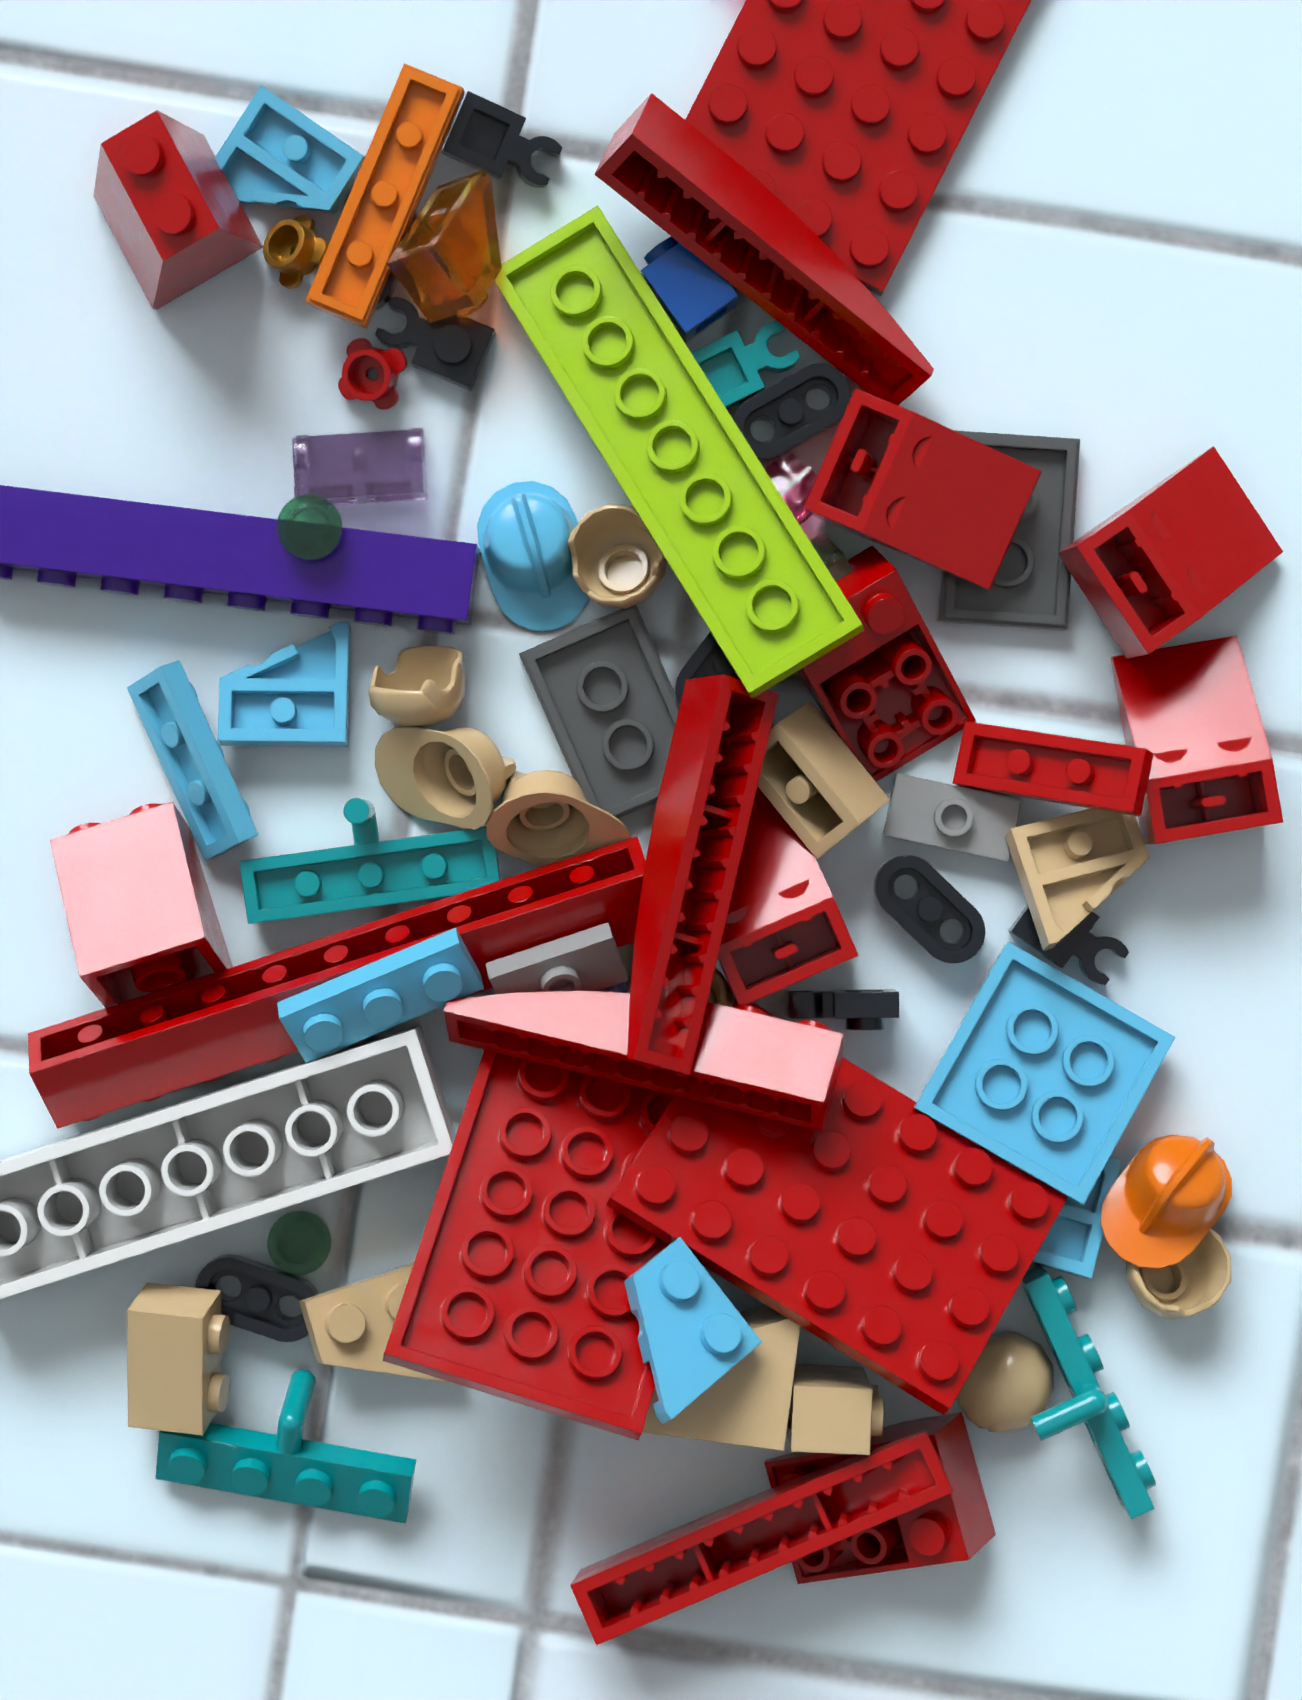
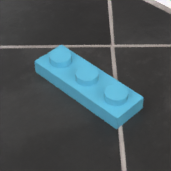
(192, 760)
(380, 995)

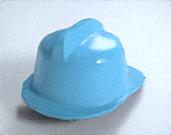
(528, 555)

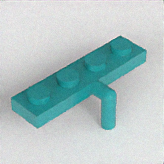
(368, 871)
(1099, 1412)
(289, 1467)

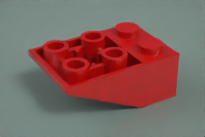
(922, 489)
(1171, 554)
(889, 684)
(1206, 739)
(779, 913)
(927, 1536)

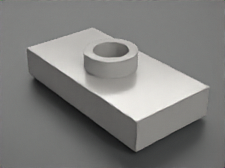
(951, 817)
(571, 963)

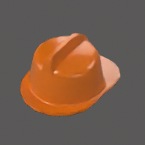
(1166, 1201)

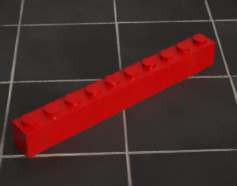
(232, 1015)

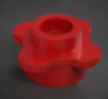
(355, 380)

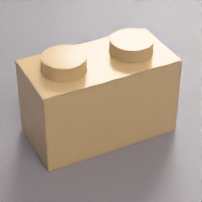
(816, 780)
(176, 1358)
(833, 1410)

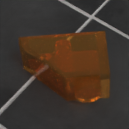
(451, 250)

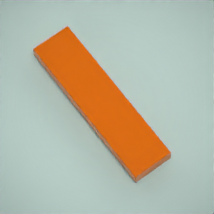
(385, 195)

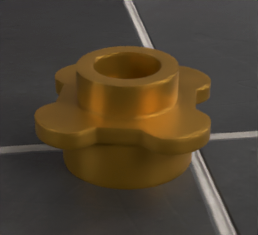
(294, 249)

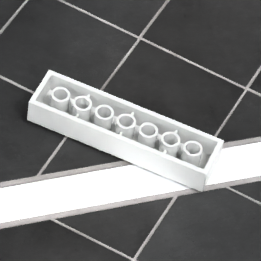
(220, 1159)

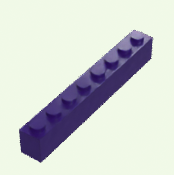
(235, 557)

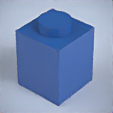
(687, 288)

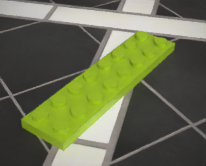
(676, 453)

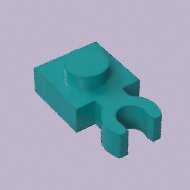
(736, 367)

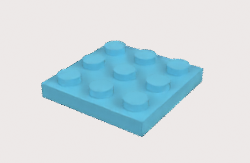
(1044, 1073)

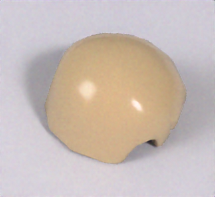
(615, 557)
(422, 687)
(1186, 1286)
(1007, 1384)

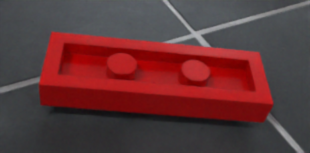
(1053, 768)

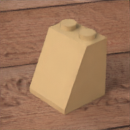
(750, 1399)

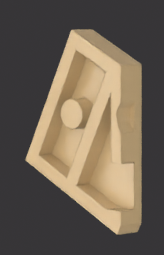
(1073, 866)
(355, 1322)

